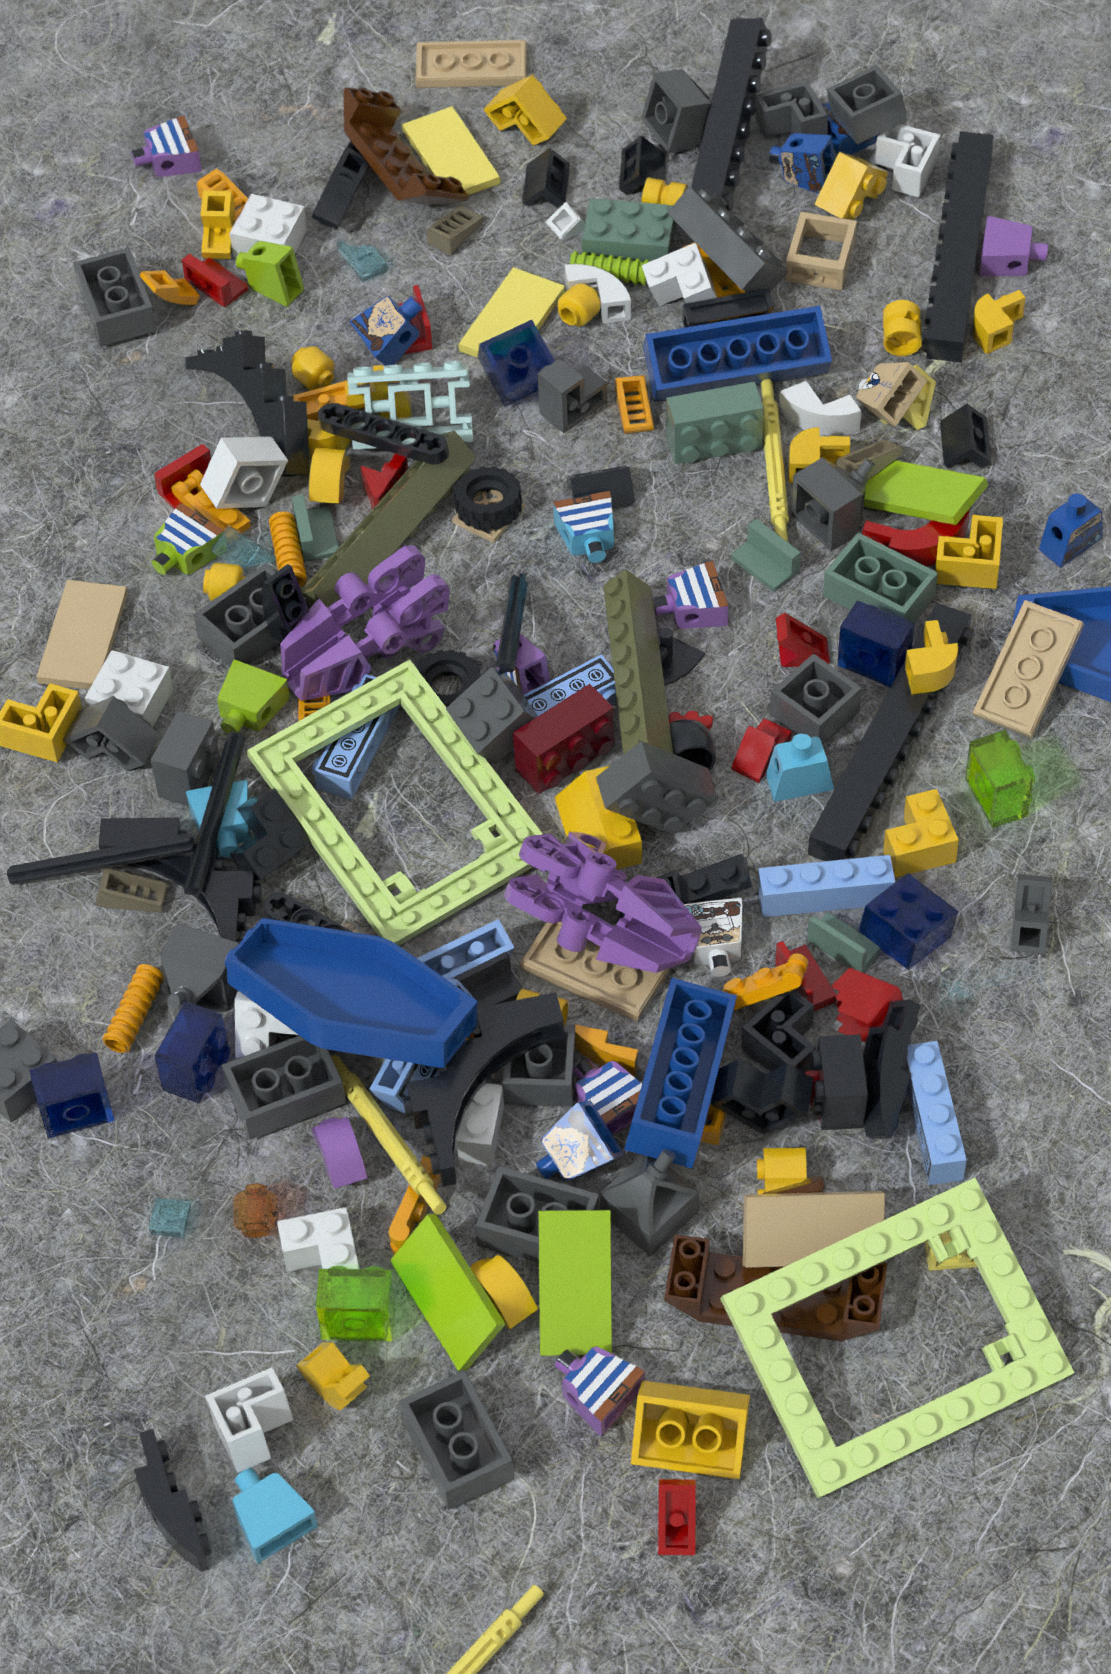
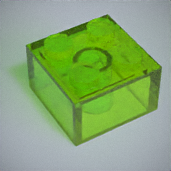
(999, 778)
(355, 1304)

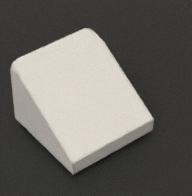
(566, 222)

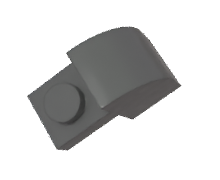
(1031, 914)

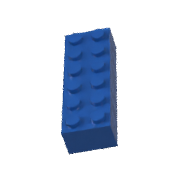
(737, 352)
(681, 1072)

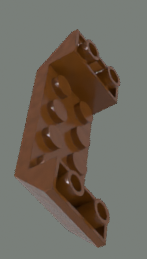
(369, 125)
(837, 1313)

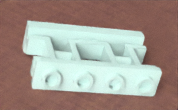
(409, 382)

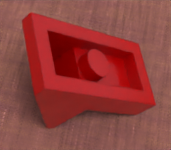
(379, 483)
(799, 642)
(757, 748)
(676, 1516)

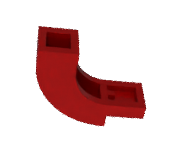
(918, 543)

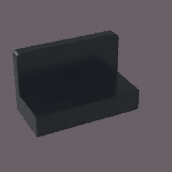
(638, 162)
(546, 178)
(965, 436)
(614, 479)
(491, 981)

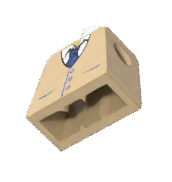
(890, 390)

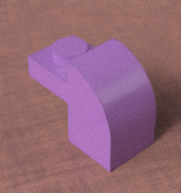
(339, 1151)

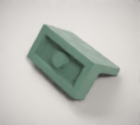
(314, 530)
(767, 556)
(842, 942)

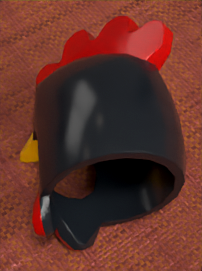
(692, 738)

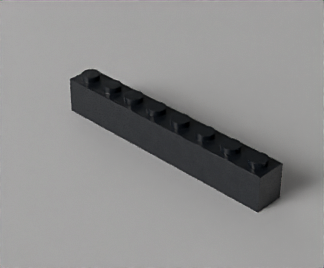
(732, 108)

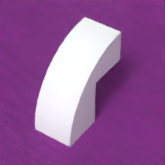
(612, 293)
(806, 411)

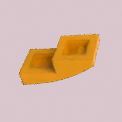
(170, 289)
(595, 1046)

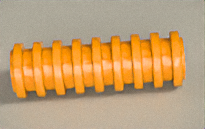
(287, 544)
(133, 1008)

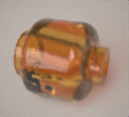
(255, 1211)

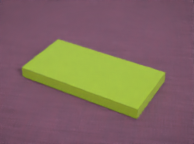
(923, 491)
(575, 1281)
(447, 1292)

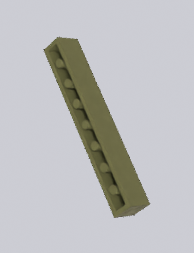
(391, 520)
(636, 663)

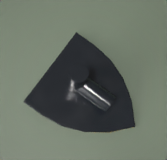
(676, 656)

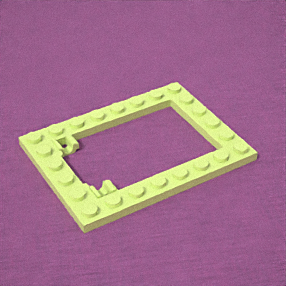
(408, 912)
(973, 1229)

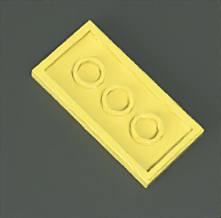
(451, 150)
(516, 301)

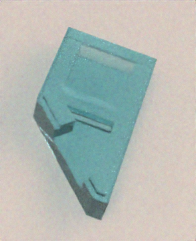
(363, 260)
(240, 549)

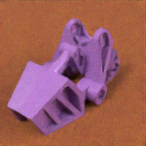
(326, 661)
(656, 924)

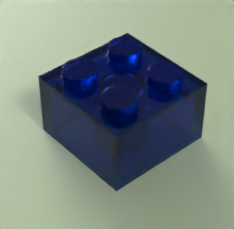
(514, 361)
(874, 643)
(908, 921)
(192, 1052)
(71, 1095)

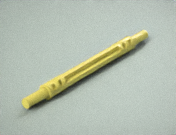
(774, 461)
(389, 1137)
(497, 1634)

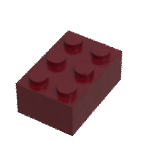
(564, 739)

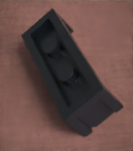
(727, 308)

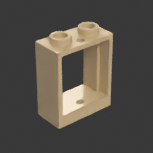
(830, 272)

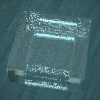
(170, 1218)

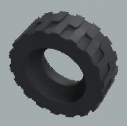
(493, 515)
(449, 663)

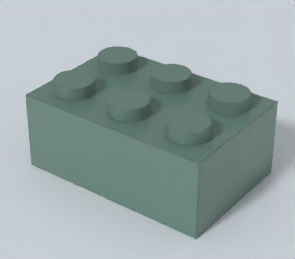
(628, 229)
(714, 422)
(879, 578)

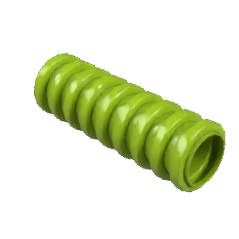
(620, 268)

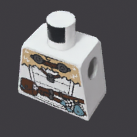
(719, 935)

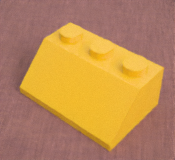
(584, 812)
(690, 1429)

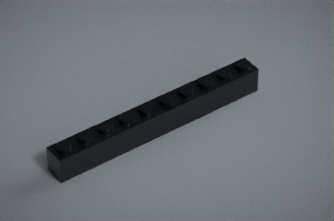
(959, 248)
(881, 752)

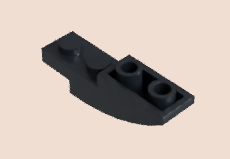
(341, 187)
(282, 602)
(710, 882)
(883, 1060)
(168, 1506)

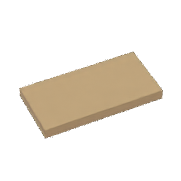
(470, 63)
(82, 633)
(1028, 669)
(604, 983)
(795, 1225)

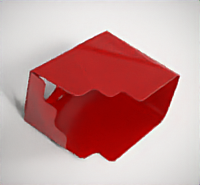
(863, 1002)

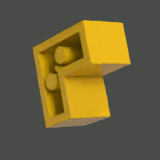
(527, 107)
(849, 184)
(971, 560)
(40, 728)
(926, 838)

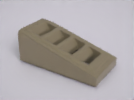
(450, 242)
(880, 453)
(118, 900)

